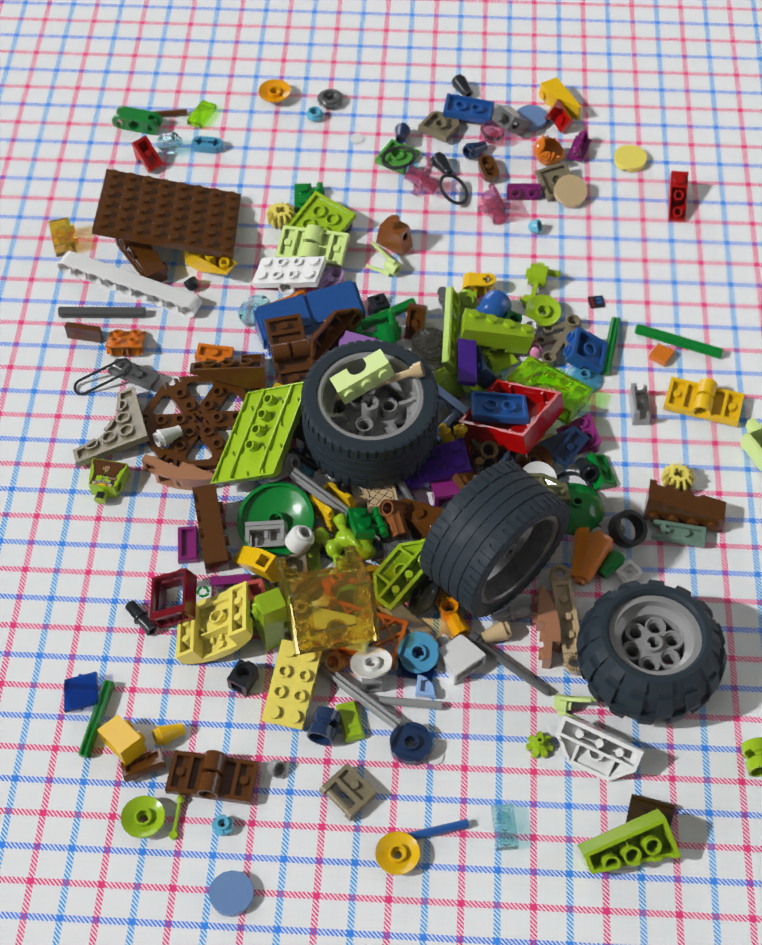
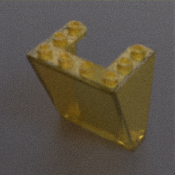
(329, 604)

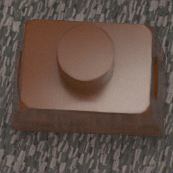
(394, 235)

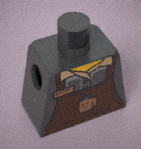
(506, 117)

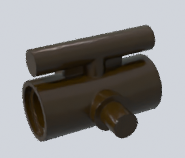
(480, 457)

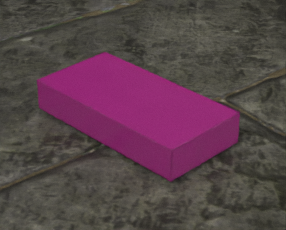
(187, 544)

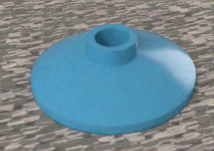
(586, 376)

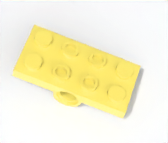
(291, 687)

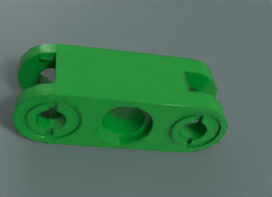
(137, 120)

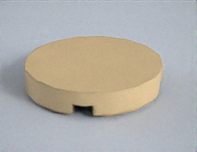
(570, 191)

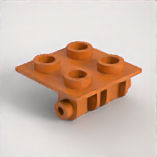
(122, 339)

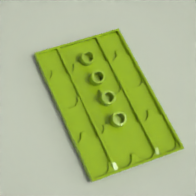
(260, 435)

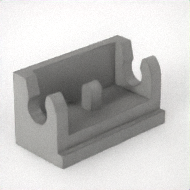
(639, 405)
(266, 533)

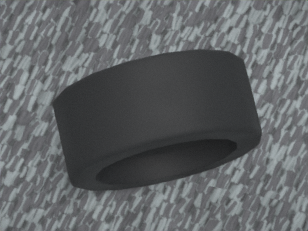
(639, 524)

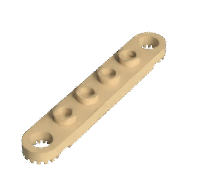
(566, 608)

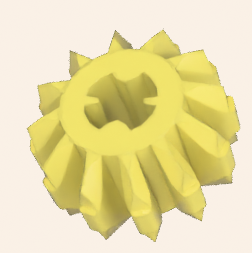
(280, 214)
(678, 476)

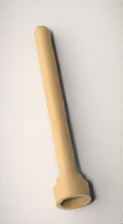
(415, 370)

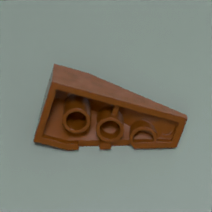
(243, 372)

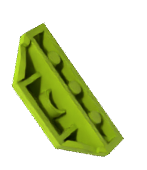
(399, 575)

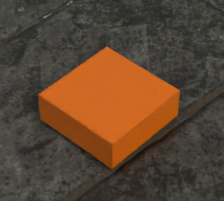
(661, 354)

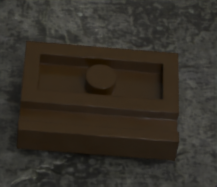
(642, 805)

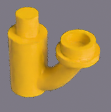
(447, 435)

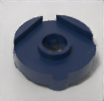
(414, 754)

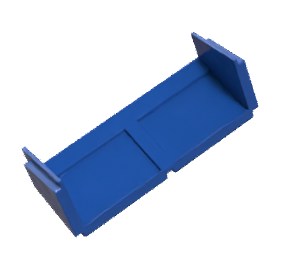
(313, 308)

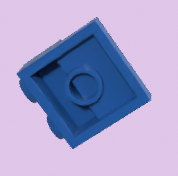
(585, 350)

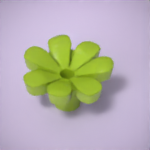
(539, 745)

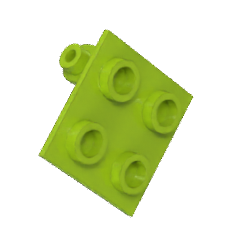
(498, 359)

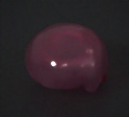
(491, 132)

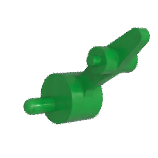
(386, 330)

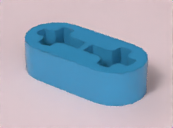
(207, 144)

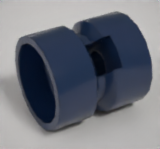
(324, 725)

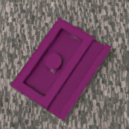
(222, 581)

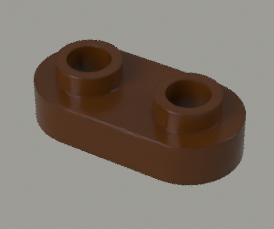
(488, 168)

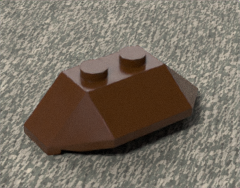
(331, 330)

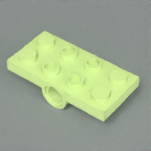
(313, 242)

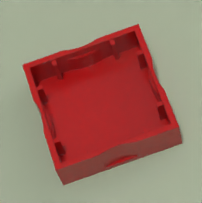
(543, 410)

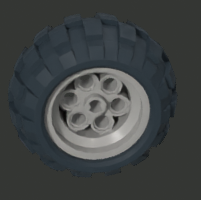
(668, 629)

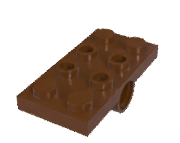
(288, 348)
(212, 776)

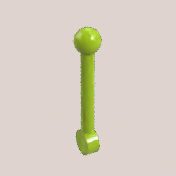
(173, 834)

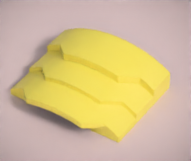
(218, 629)

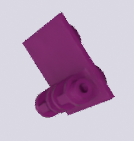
(587, 426)

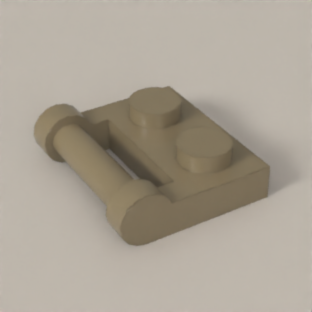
(353, 786)

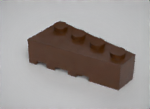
(144, 259)
(420, 517)
(211, 529)

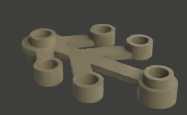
(570, 323)

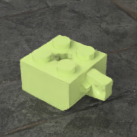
(752, 442)

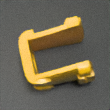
(324, 512)

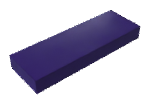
(466, 362)

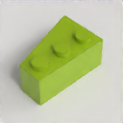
(268, 617)

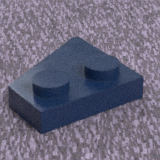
(565, 445)

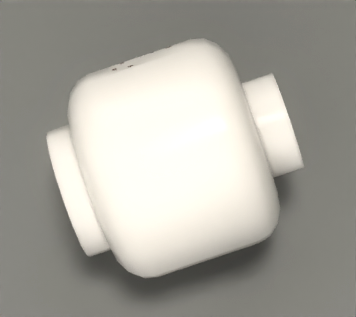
(299, 539)

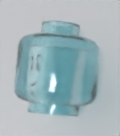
(169, 143)

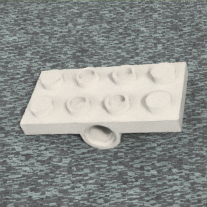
(289, 273)

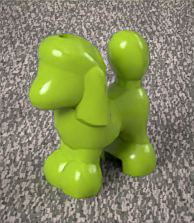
(344, 538)

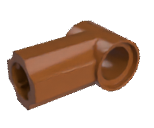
(394, 511)

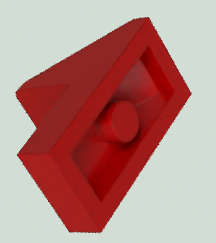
(559, 116)
(147, 154)

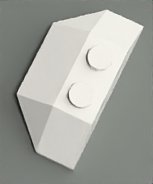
(597, 749)

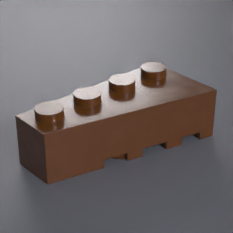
(683, 507)

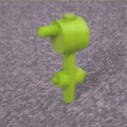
(537, 277)

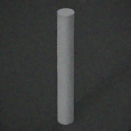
(407, 702)

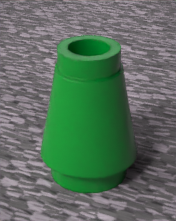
(611, 563)

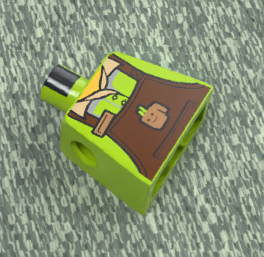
(107, 479)

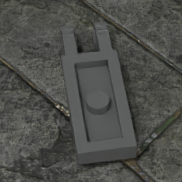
(138, 375)

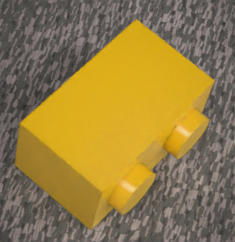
(122, 739)

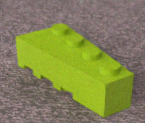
(496, 332)
(630, 844)

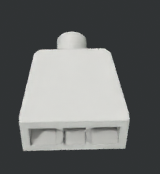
(459, 657)

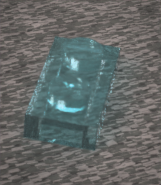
(504, 827)

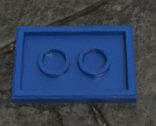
(468, 108)
(499, 407)

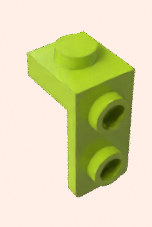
(468, 300)

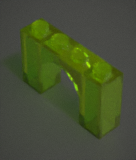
(537, 373)

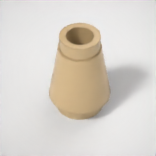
(497, 632)

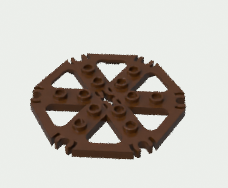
(212, 418)

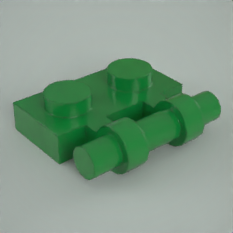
(303, 192)
(362, 521)

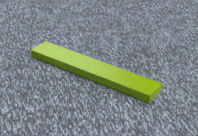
(451, 330)

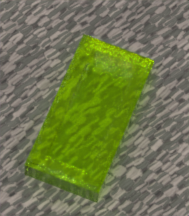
(201, 114)

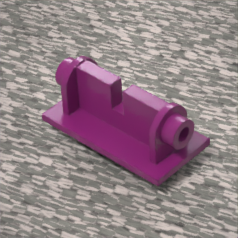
(579, 146)
(523, 191)

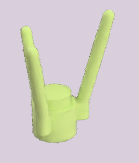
(391, 266)
(564, 702)

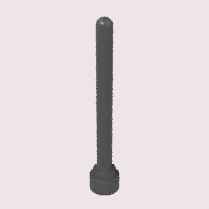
(476, 639)

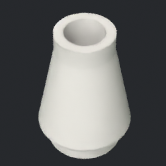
(167, 435)

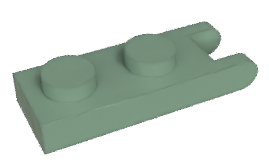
(679, 533)

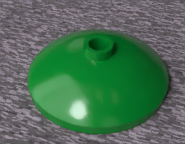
(588, 512)

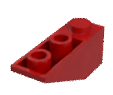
(677, 196)

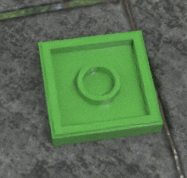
(396, 157)

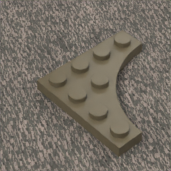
(121, 432)

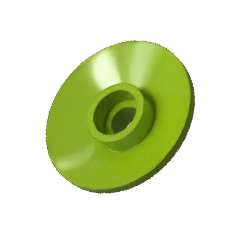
(543, 304)
(137, 809)

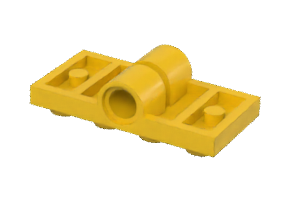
(704, 400)

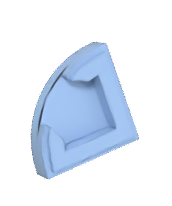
(425, 688)

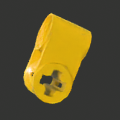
(478, 282)

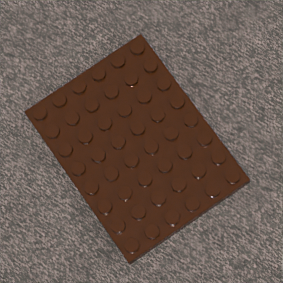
(167, 214)

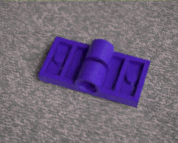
(441, 466)

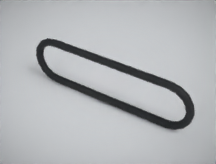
(106, 382)

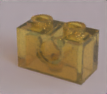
(62, 236)

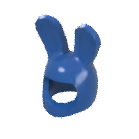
(495, 303)

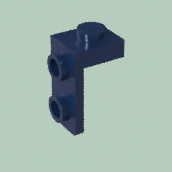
(485, 375)

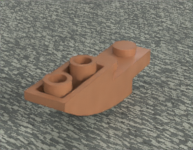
(179, 477)
(548, 624)

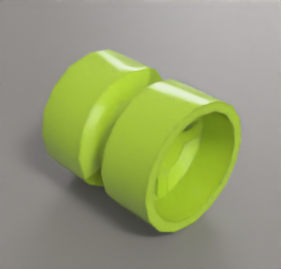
(753, 753)

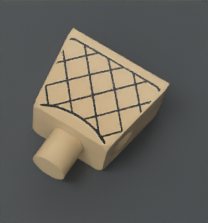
(374, 496)

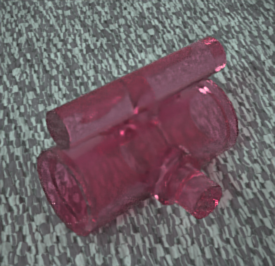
(421, 179)
(494, 205)

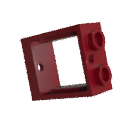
(166, 617)

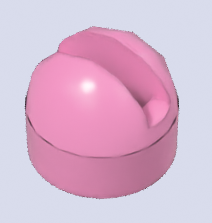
(535, 350)

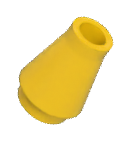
(167, 733)

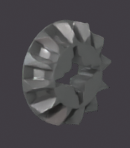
(328, 94)

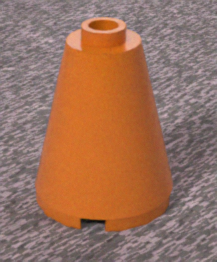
(588, 554)

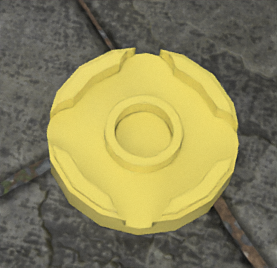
(630, 158)

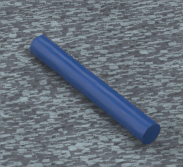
(440, 829)

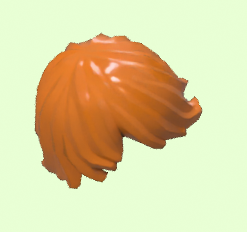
(548, 150)

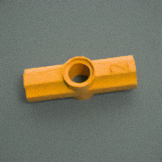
(453, 619)

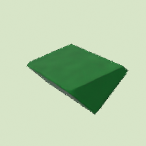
(605, 476)

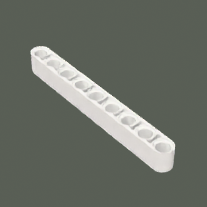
(130, 284)

